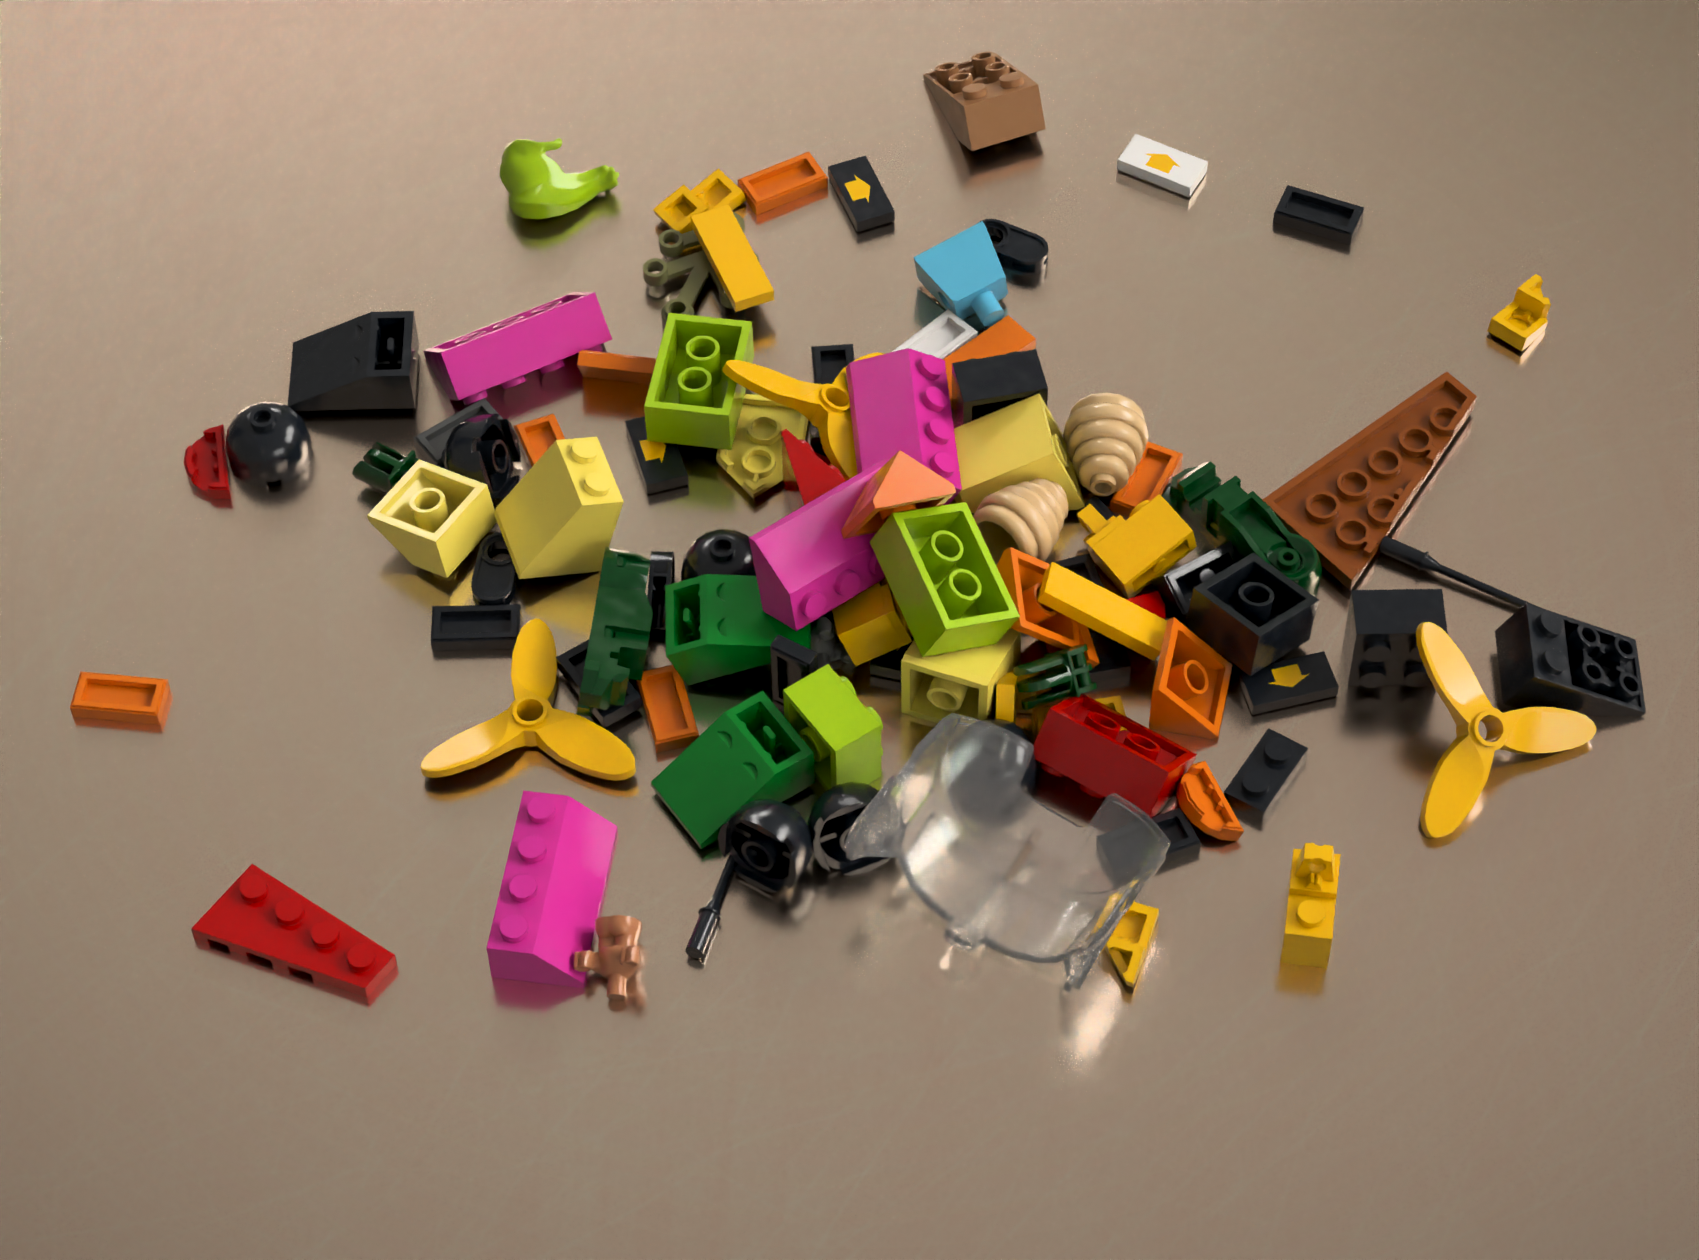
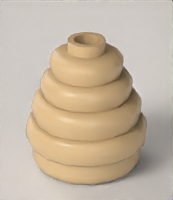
(1105, 441)
(1023, 518)

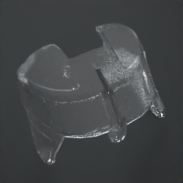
(963, 821)

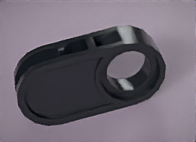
(1019, 249)
(660, 574)
(493, 580)

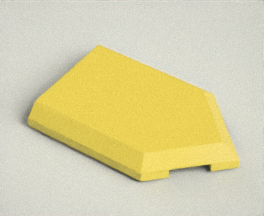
(757, 444)

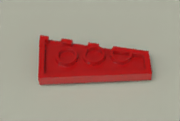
(293, 932)

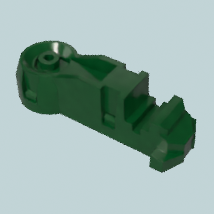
(1230, 514)
(617, 631)

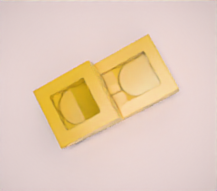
(711, 193)

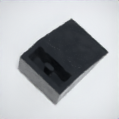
(357, 365)
(1567, 665)

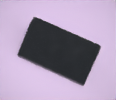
(1178, 584)

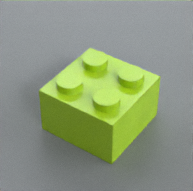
(835, 728)

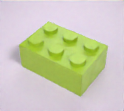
(688, 391)
(944, 579)

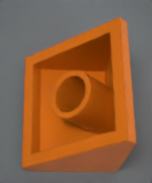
(896, 487)
(1023, 581)
(1188, 685)

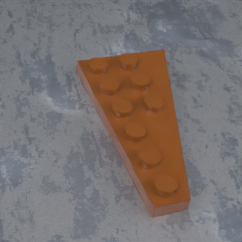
(1368, 481)

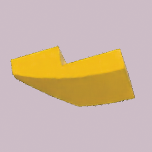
(1524, 317)
(1009, 699)
(1131, 940)

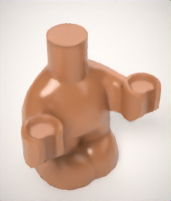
(617, 952)

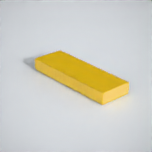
(732, 258)
(1102, 611)

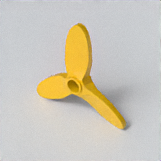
(822, 404)
(558, 733)
(1468, 760)

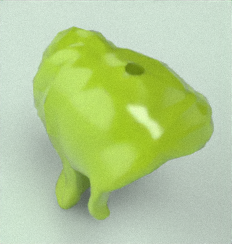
(541, 187)

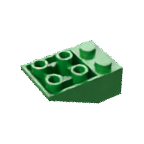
(720, 627)
(735, 761)

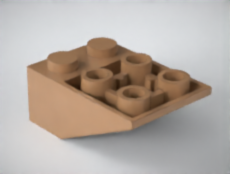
(986, 100)

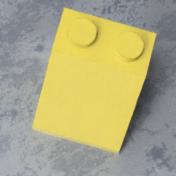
(1013, 448)
(561, 511)
(957, 680)

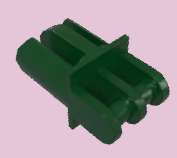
(383, 467)
(1059, 675)

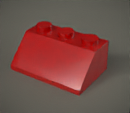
(1087, 746)

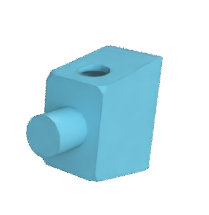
(965, 275)

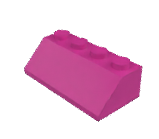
(518, 346)
(904, 406)
(807, 564)
(550, 890)

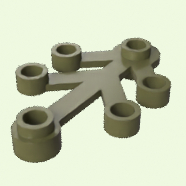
(695, 263)

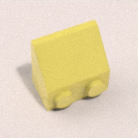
(434, 517)

